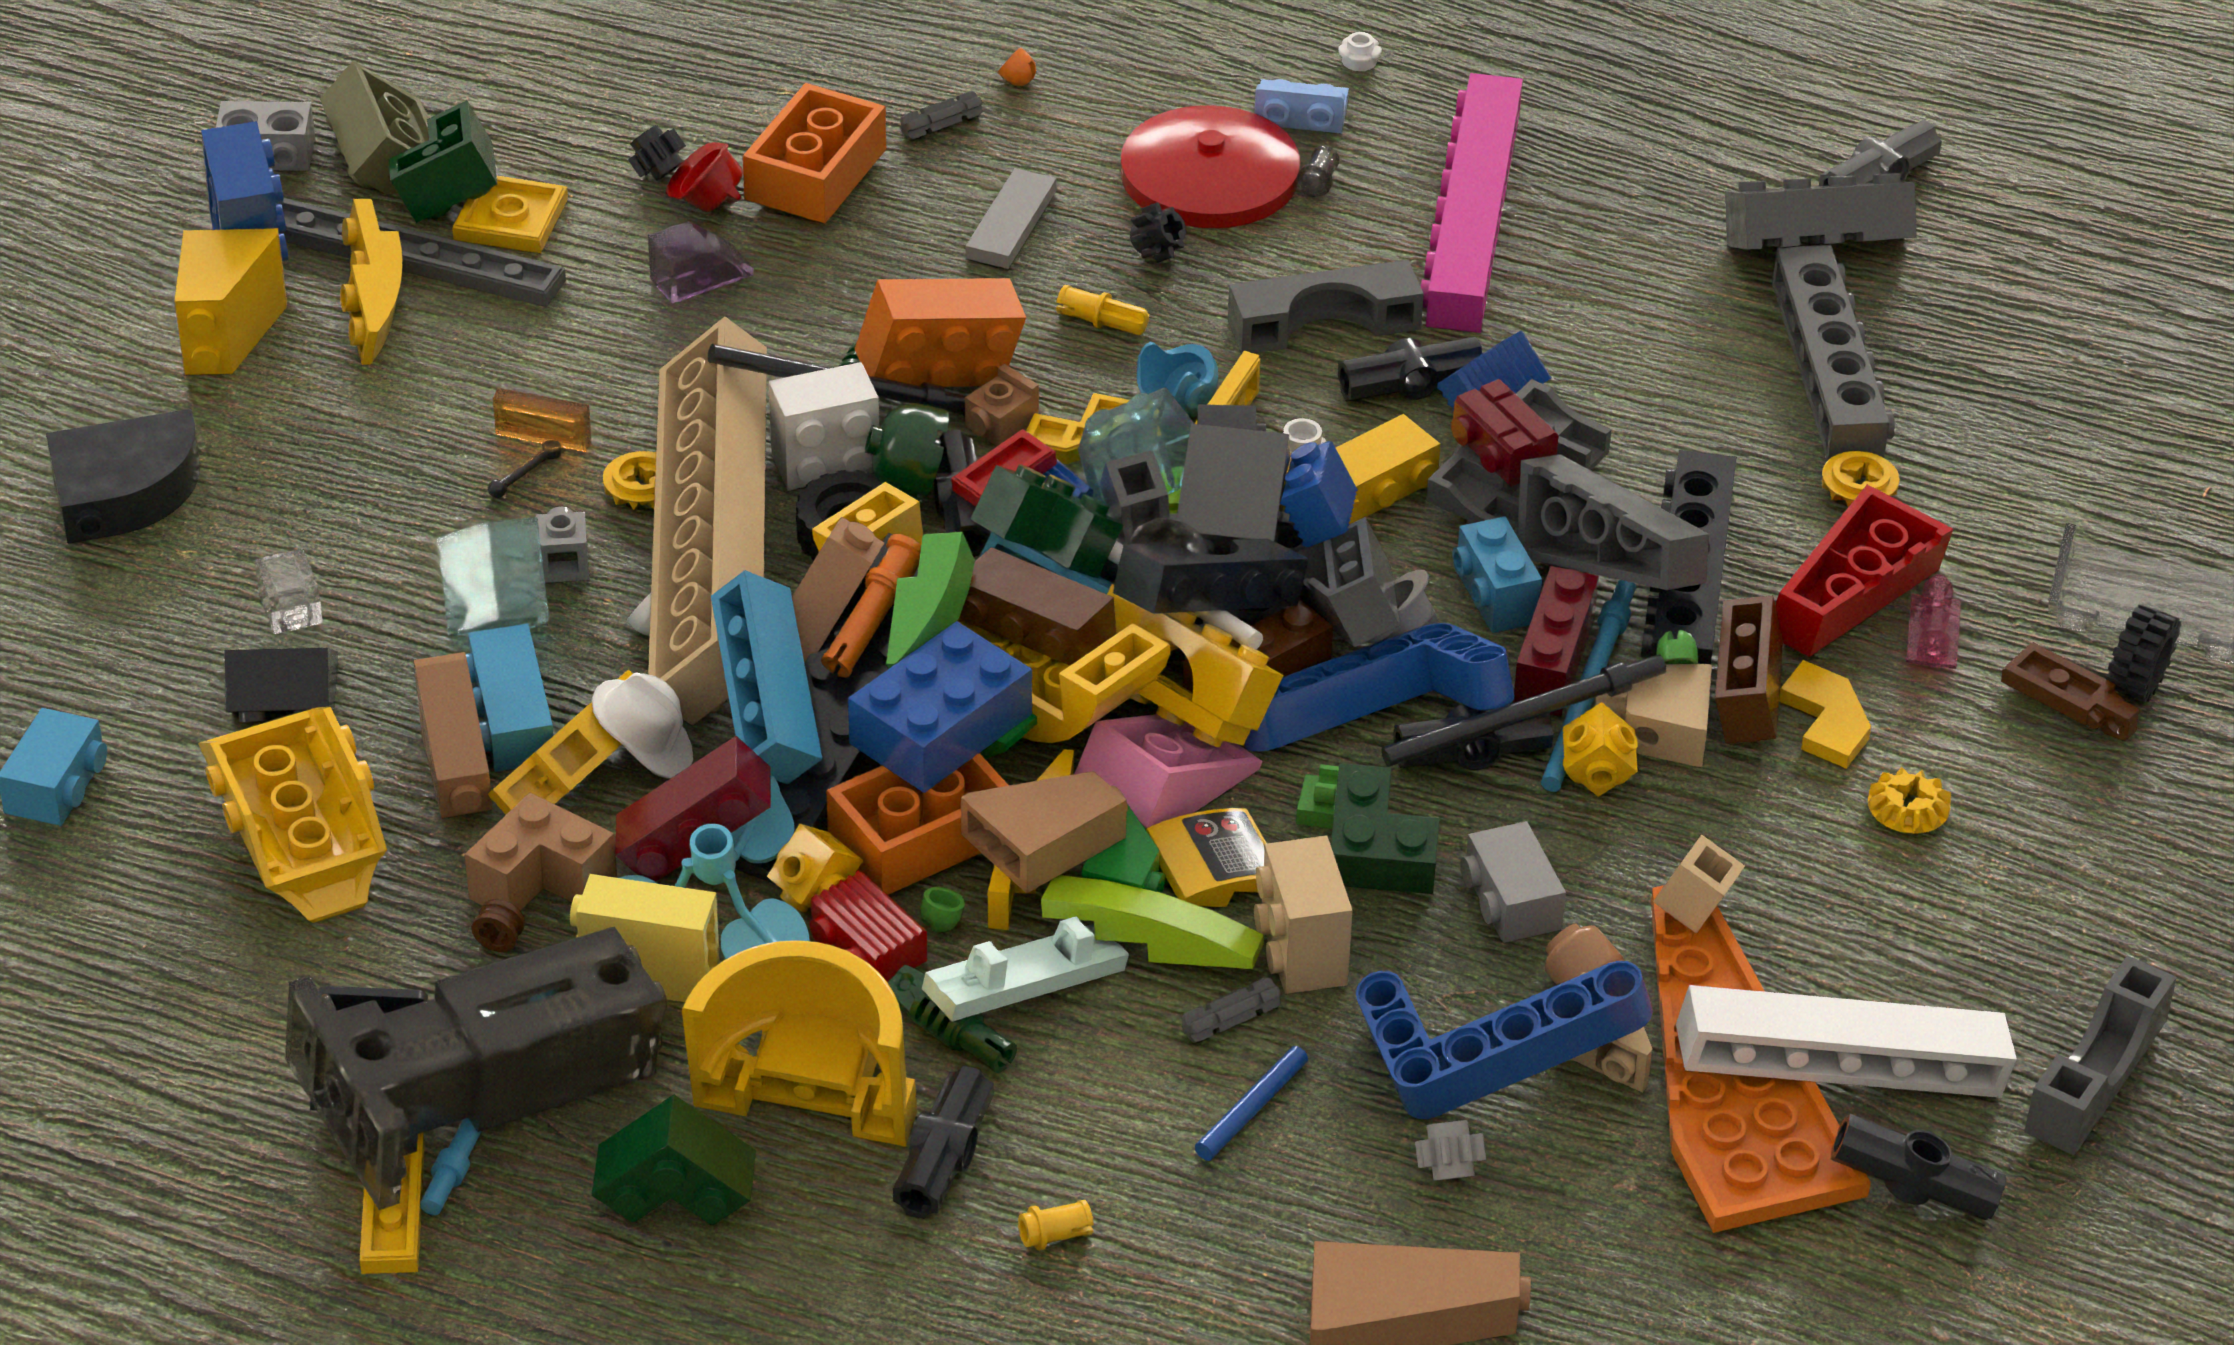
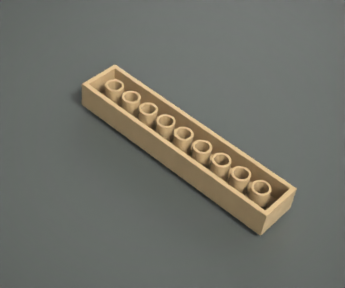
(704, 510)

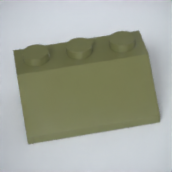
(372, 124)

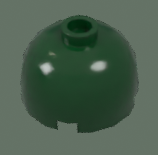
(908, 448)

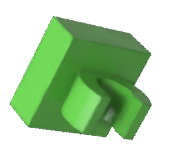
(1318, 798)

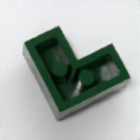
(447, 167)
(1048, 518)
(1378, 846)
(676, 1157)

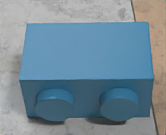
(52, 766)

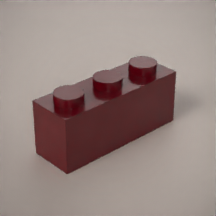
(1556, 634)
(720, 789)

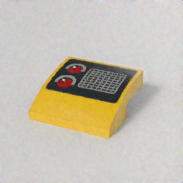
(1210, 854)

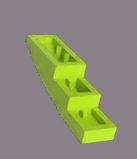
(1170, 926)

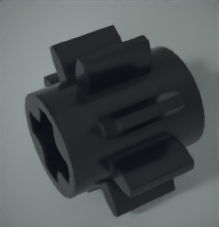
(656, 152)
(1157, 232)

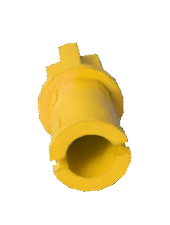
(1102, 310)

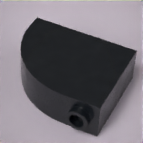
(123, 473)

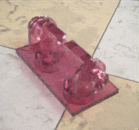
(1934, 625)

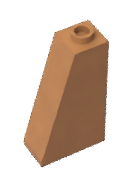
(1413, 1294)

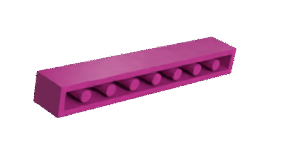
(1473, 205)

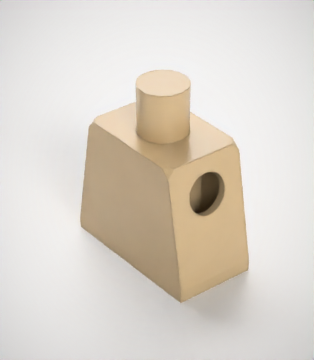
(1668, 713)

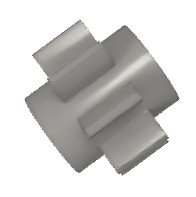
(1450, 1150)

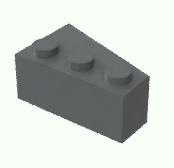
(1352, 585)

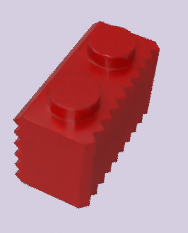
(868, 924)

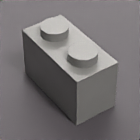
(1513, 882)

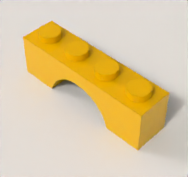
(1225, 679)

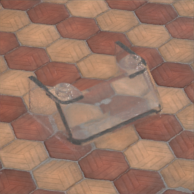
(2106, 586)

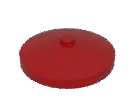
(1211, 165)

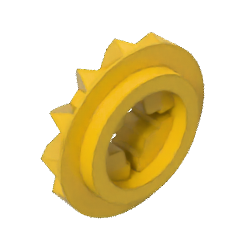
(1845, 469)
(621, 482)
(1922, 814)

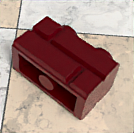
(1501, 430)

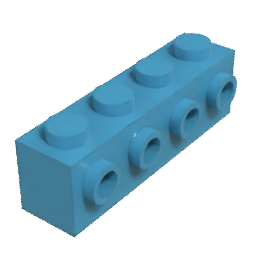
(766, 674)

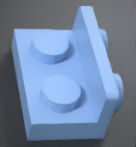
(1302, 105)

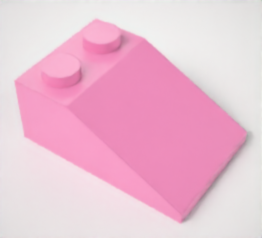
(1163, 765)

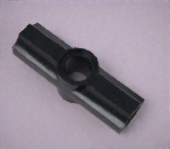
(1405, 368)
(954, 509)
(1482, 750)
(943, 1142)
(1918, 1167)

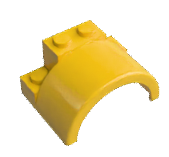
(822, 1034)

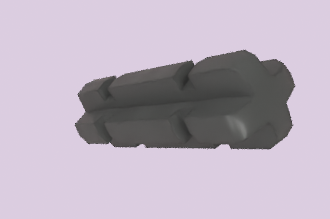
(941, 115)
(1231, 1010)

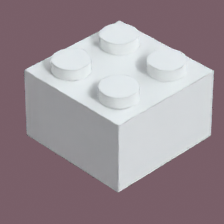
(822, 423)

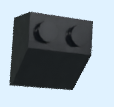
(279, 681)

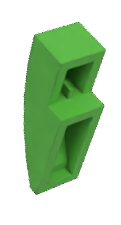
(934, 597)

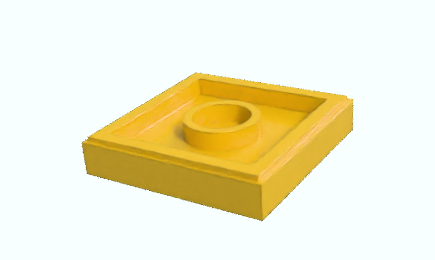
(512, 215)

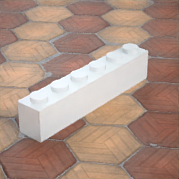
(1845, 1041)

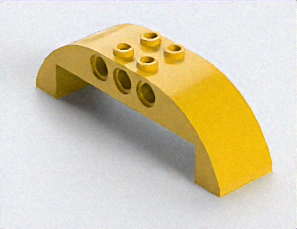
(1062, 695)

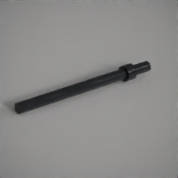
(924, 394)
(1612, 680)

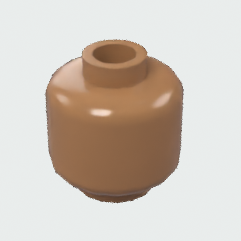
(1578, 951)

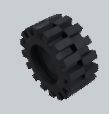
(2143, 652)

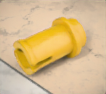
(1055, 1224)

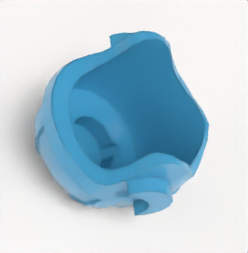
(1185, 371)

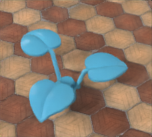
(714, 860)

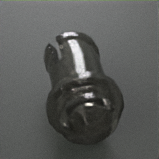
(1316, 176)

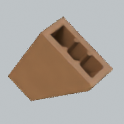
(832, 581)
(452, 735)
(1044, 825)

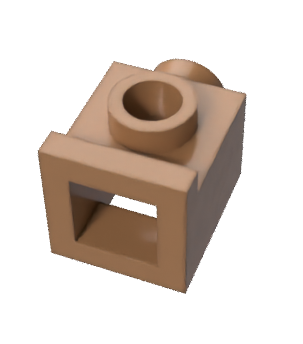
(1002, 406)

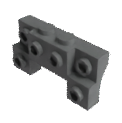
(1477, 495)

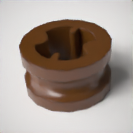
(498, 925)

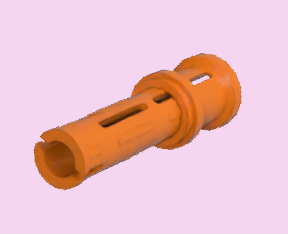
(881, 582)

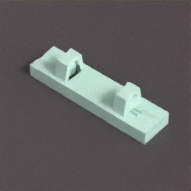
(1023, 971)

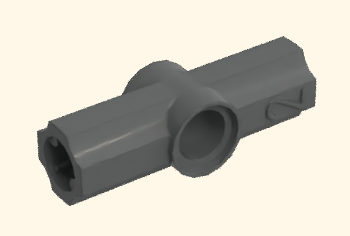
(1892, 155)

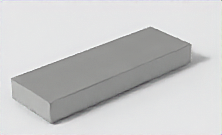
(1011, 218)

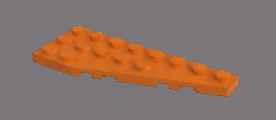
(1741, 1141)

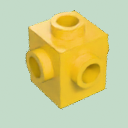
(1599, 750)
(810, 864)

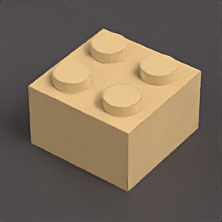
(1304, 914)

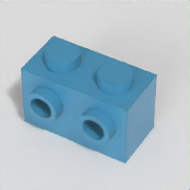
(1497, 573)

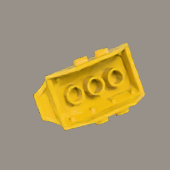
(301, 809)

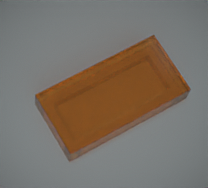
(542, 419)

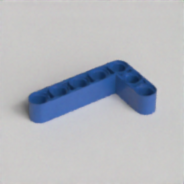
(1383, 675)
(1504, 1045)

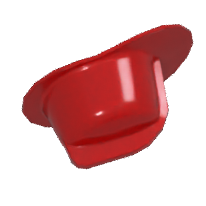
(707, 178)

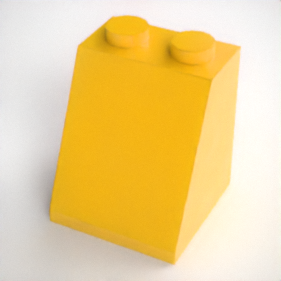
(227, 295)

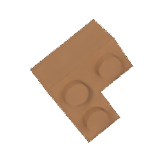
(535, 850)

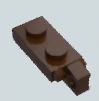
(2071, 691)

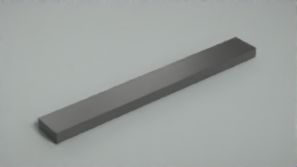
(433, 256)

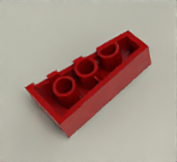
(1859, 568)

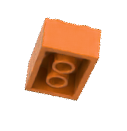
(814, 152)
(940, 330)
(900, 828)

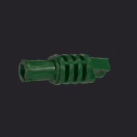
(962, 1034)

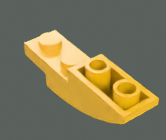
(372, 280)
(559, 762)

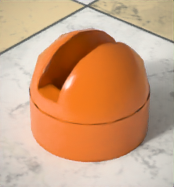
(1018, 68)

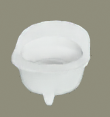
(646, 721)

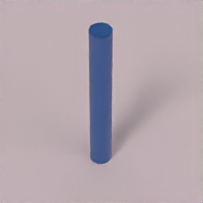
(1251, 1103)

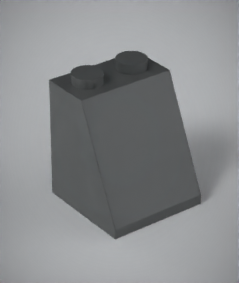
(1233, 484)

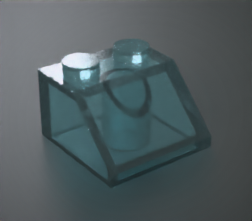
(1140, 425)
(493, 576)

